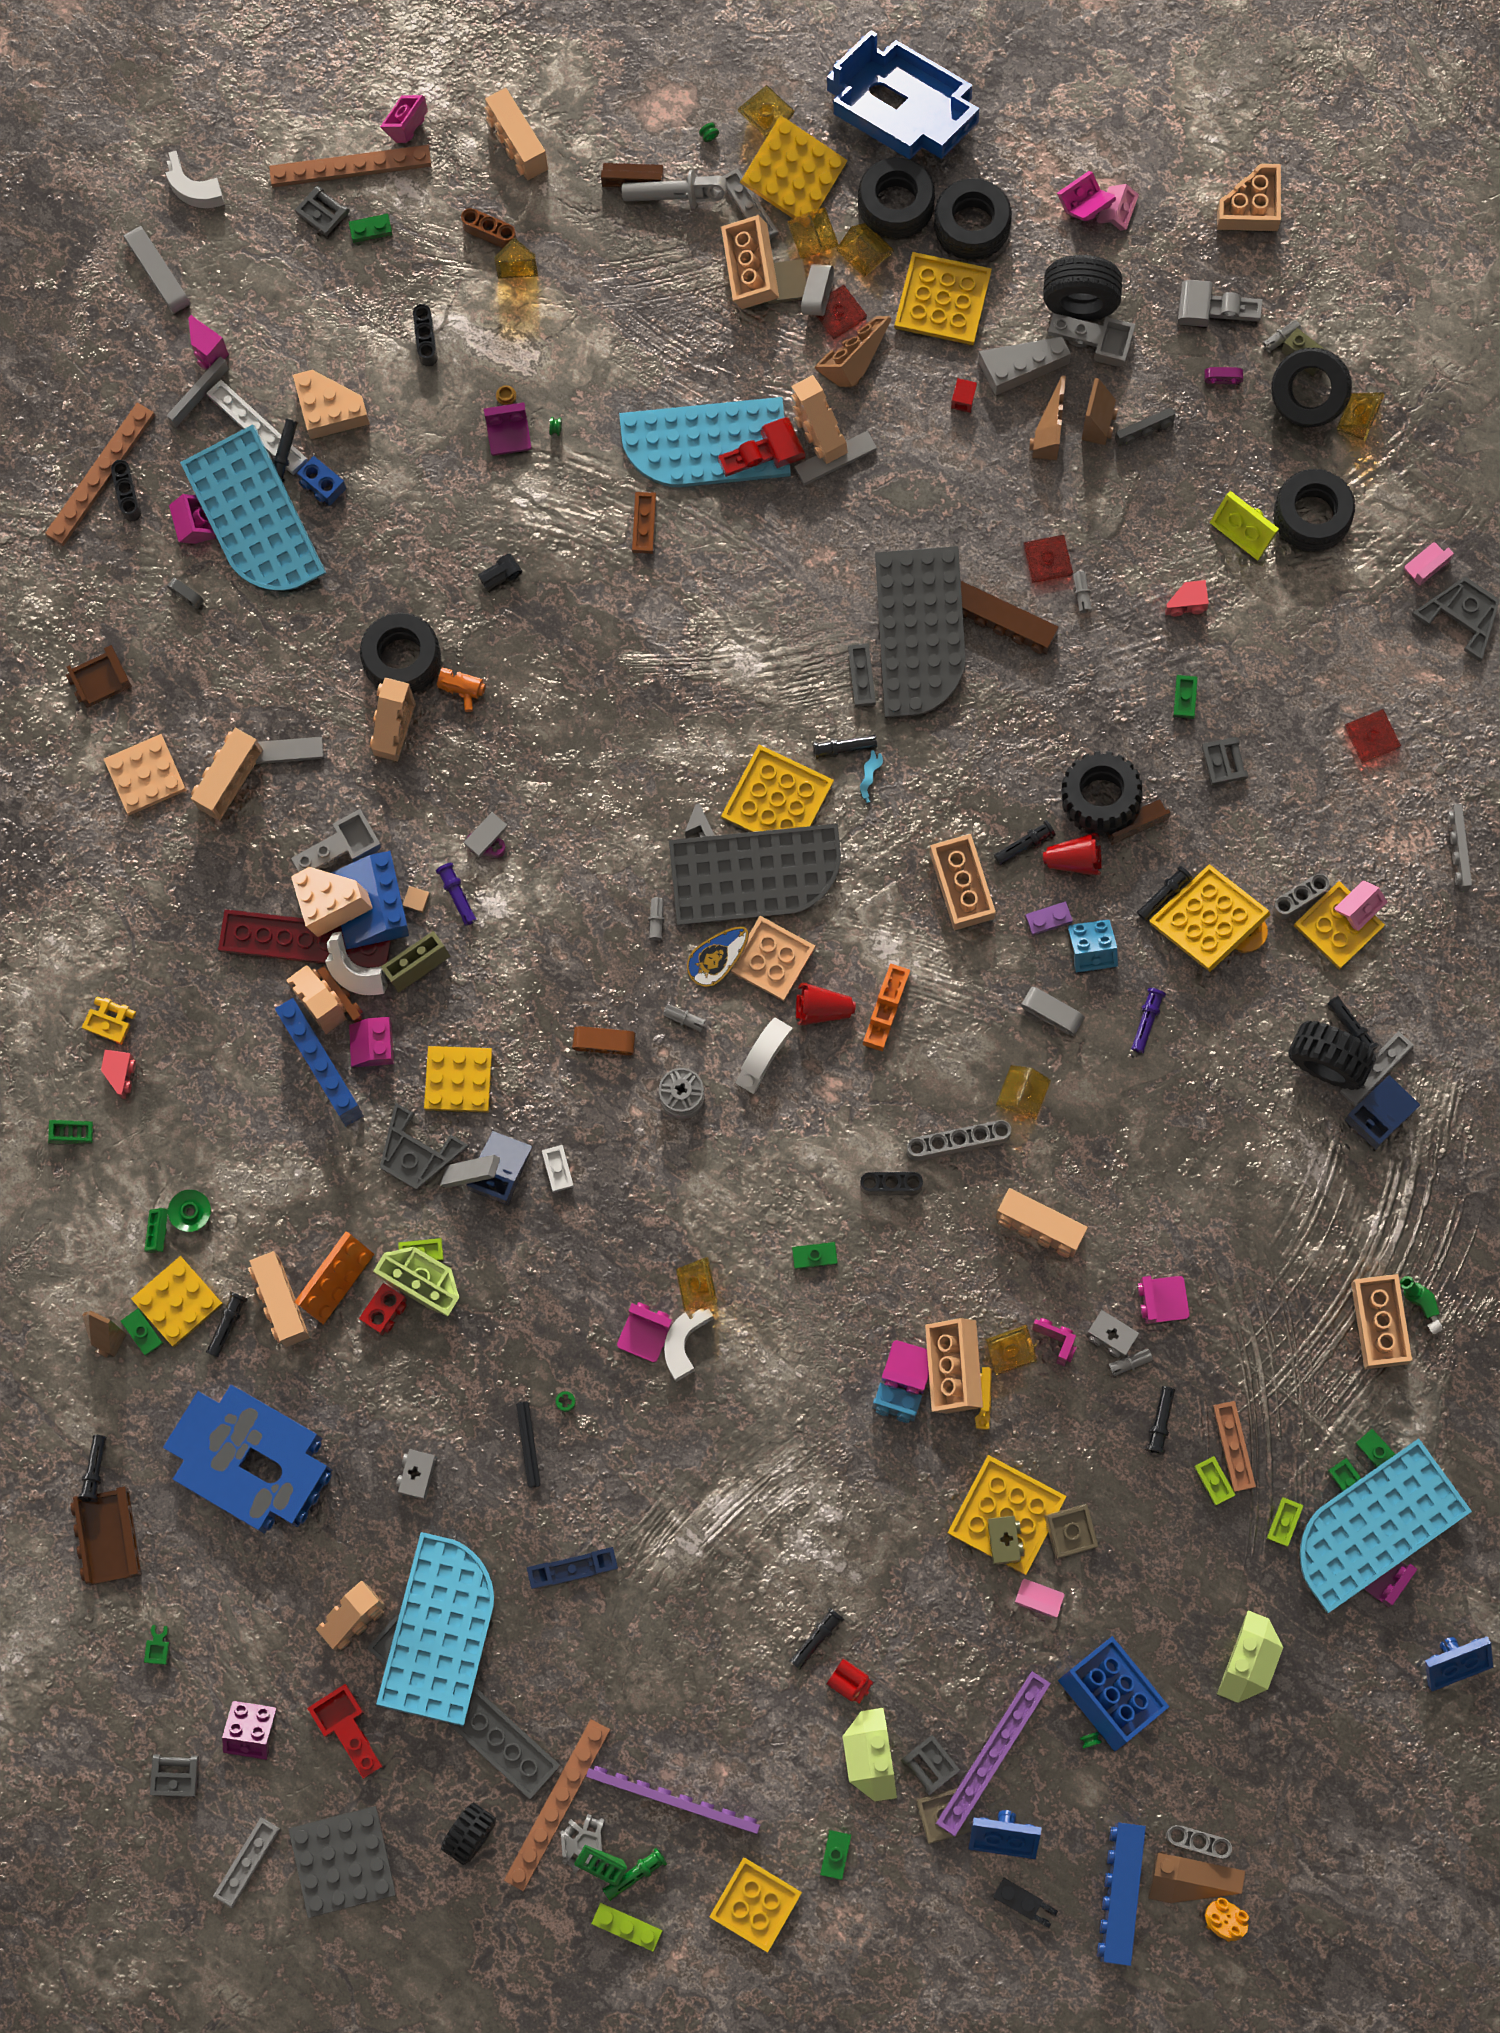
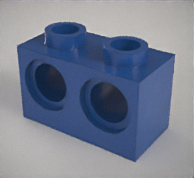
(324, 478)

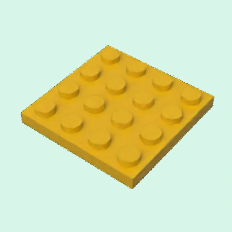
(793, 169)
(943, 298)
(776, 794)
(1209, 918)
(1004, 1493)

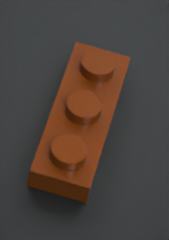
(644, 522)
(352, 1010)

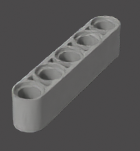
(156, 270)
(968, 1135)

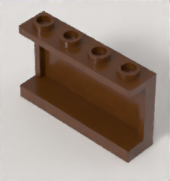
(106, 1537)

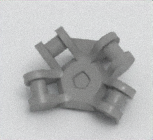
(574, 1846)

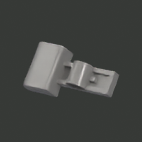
(1199, 305)
(1110, 339)
(352, 837)

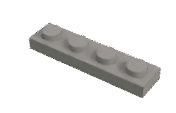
(1460, 856)

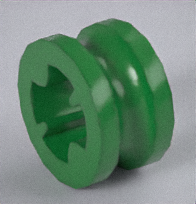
(709, 132)
(555, 426)
(570, 1397)
(1090, 1740)

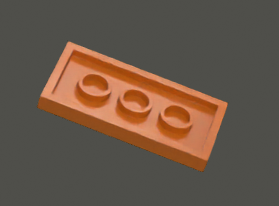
(334, 1278)

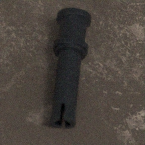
(281, 459)
(834, 747)
(1032, 838)
(1170, 887)
(1350, 1022)
(230, 1314)
(1159, 1429)
(90, 1480)
(823, 1629)

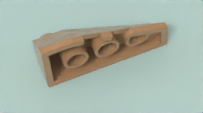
(852, 360)
(1047, 435)
(1186, 1879)

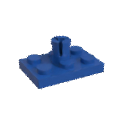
(1458, 1662)
(1005, 1836)

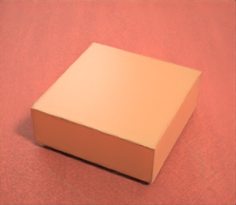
(416, 899)

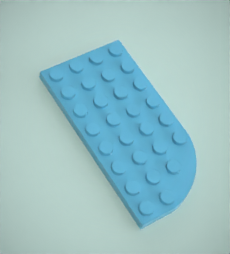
(684, 442)
(253, 513)
(1377, 1524)
(439, 1633)

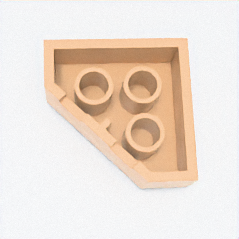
(1253, 202)
(328, 405)
(817, 421)
(392, 718)
(328, 899)
(318, 998)
(356, 1610)

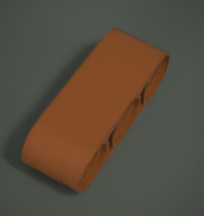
(483, 221)
(603, 1040)

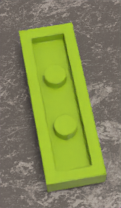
(627, 1927)

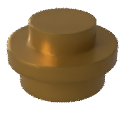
(506, 395)

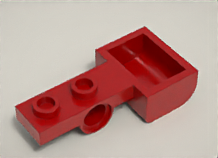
(778, 444)
(338, 1715)

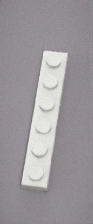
(245, 416)

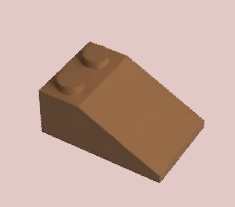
(1099, 414)

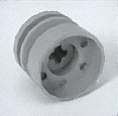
(686, 1104)

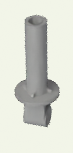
(693, 188)

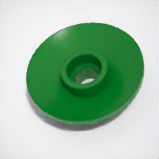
(182, 1203)

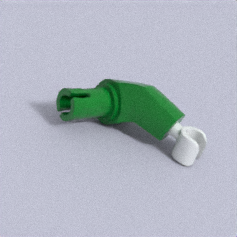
(1424, 1298)

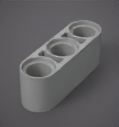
(817, 290)
(1306, 888)
(1052, 1011)
(1209, 1846)

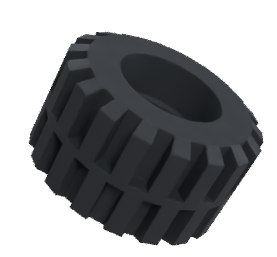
(468, 1833)

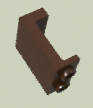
(98, 678)

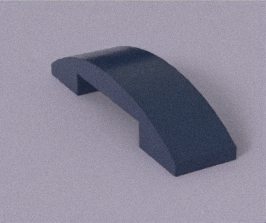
(572, 1568)

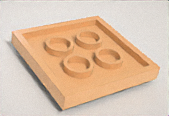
(144, 774)
(773, 958)

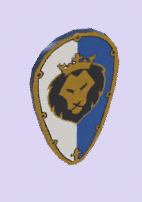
(717, 956)

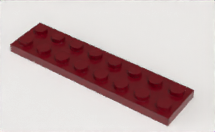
(288, 940)

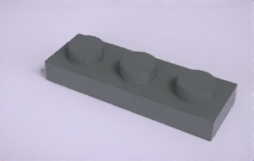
(1145, 427)
(861, 675)

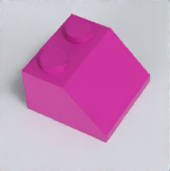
(405, 117)
(206, 343)
(190, 520)
(371, 1042)

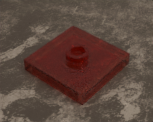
(841, 312)
(1048, 558)
(1372, 736)

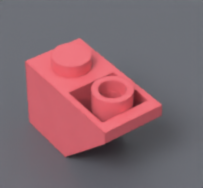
(1189, 598)
(117, 1069)

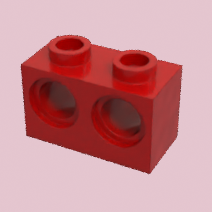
(378, 1307)

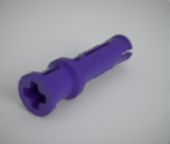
(453, 885)
(1149, 1011)

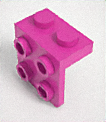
(1085, 198)
(1163, 1299)
(644, 1332)
(1063, 1335)
(906, 1367)

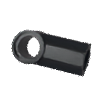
(504, 569)

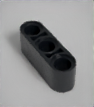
(422, 326)
(122, 482)
(900, 1177)

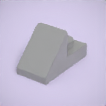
(697, 823)

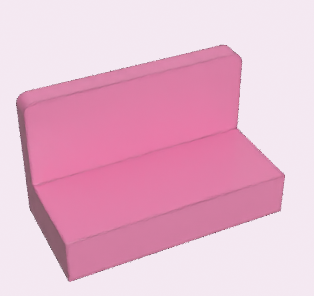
(1120, 210)
(1428, 563)
(1361, 904)
(1039, 1598)

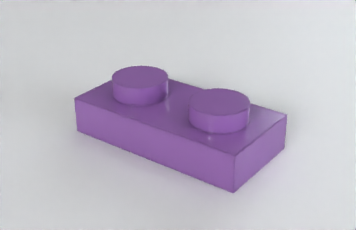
(1048, 918)

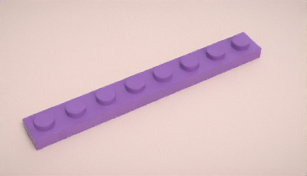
(992, 1753)
(664, 1796)

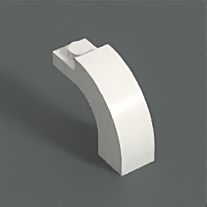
(197, 194)
(349, 975)
(762, 1054)
(675, 1342)

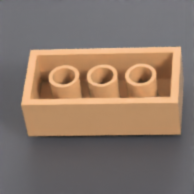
(515, 134)
(750, 262)
(226, 773)
(962, 882)
(1041, 1223)
(279, 1298)
(1381, 1321)
(954, 1366)

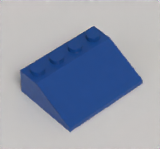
(387, 917)
(1113, 1693)

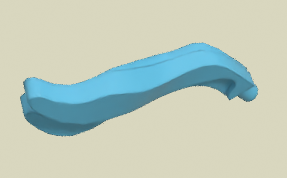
(869, 768)

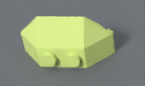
(419, 1278)
(1252, 1659)
(870, 1755)

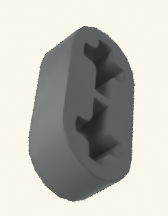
(185, 593)

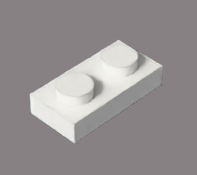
(557, 1168)

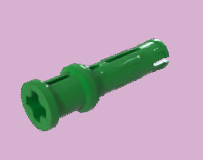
(643, 1869)

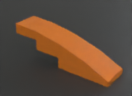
(886, 1007)

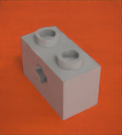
(1124, 1334)
(419, 1487)

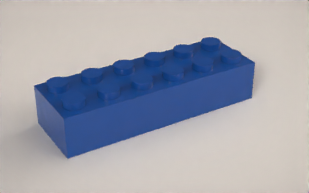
(1122, 1894)

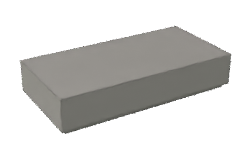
(485, 834)

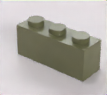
(415, 961)

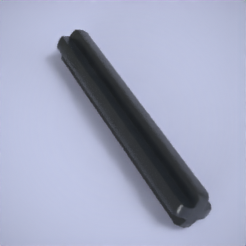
(528, 1444)

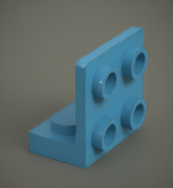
(1093, 945)
(897, 1403)

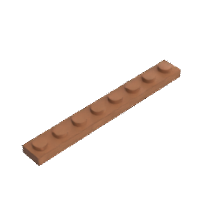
(350, 166)
(99, 474)
(557, 1805)

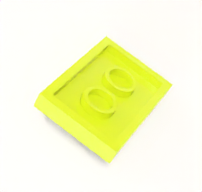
(1244, 525)

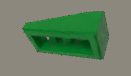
(61, 1124)
(614, 1870)

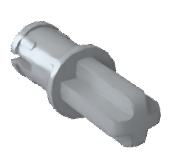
(1281, 336)
(1082, 592)
(656, 918)
(684, 1017)
(1130, 1362)

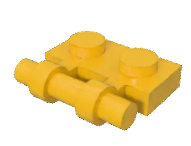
(107, 1026)

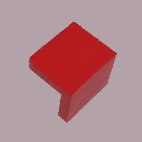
(963, 395)

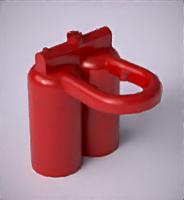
(850, 1682)

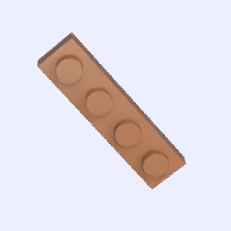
(1234, 1446)

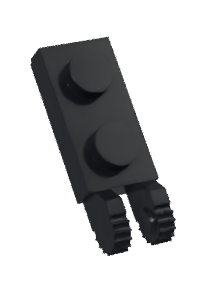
(1022, 1901)

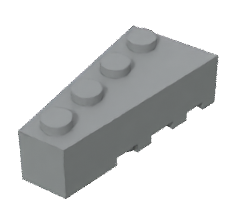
(1022, 362)

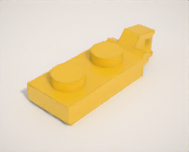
(983, 1418)

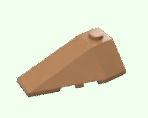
(103, 1334)

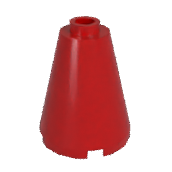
(1076, 855)
(822, 1005)

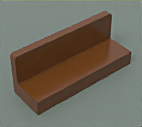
(618, 173)
(1148, 816)

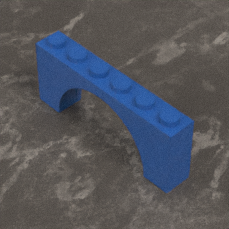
(319, 1062)

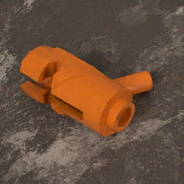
(463, 684)

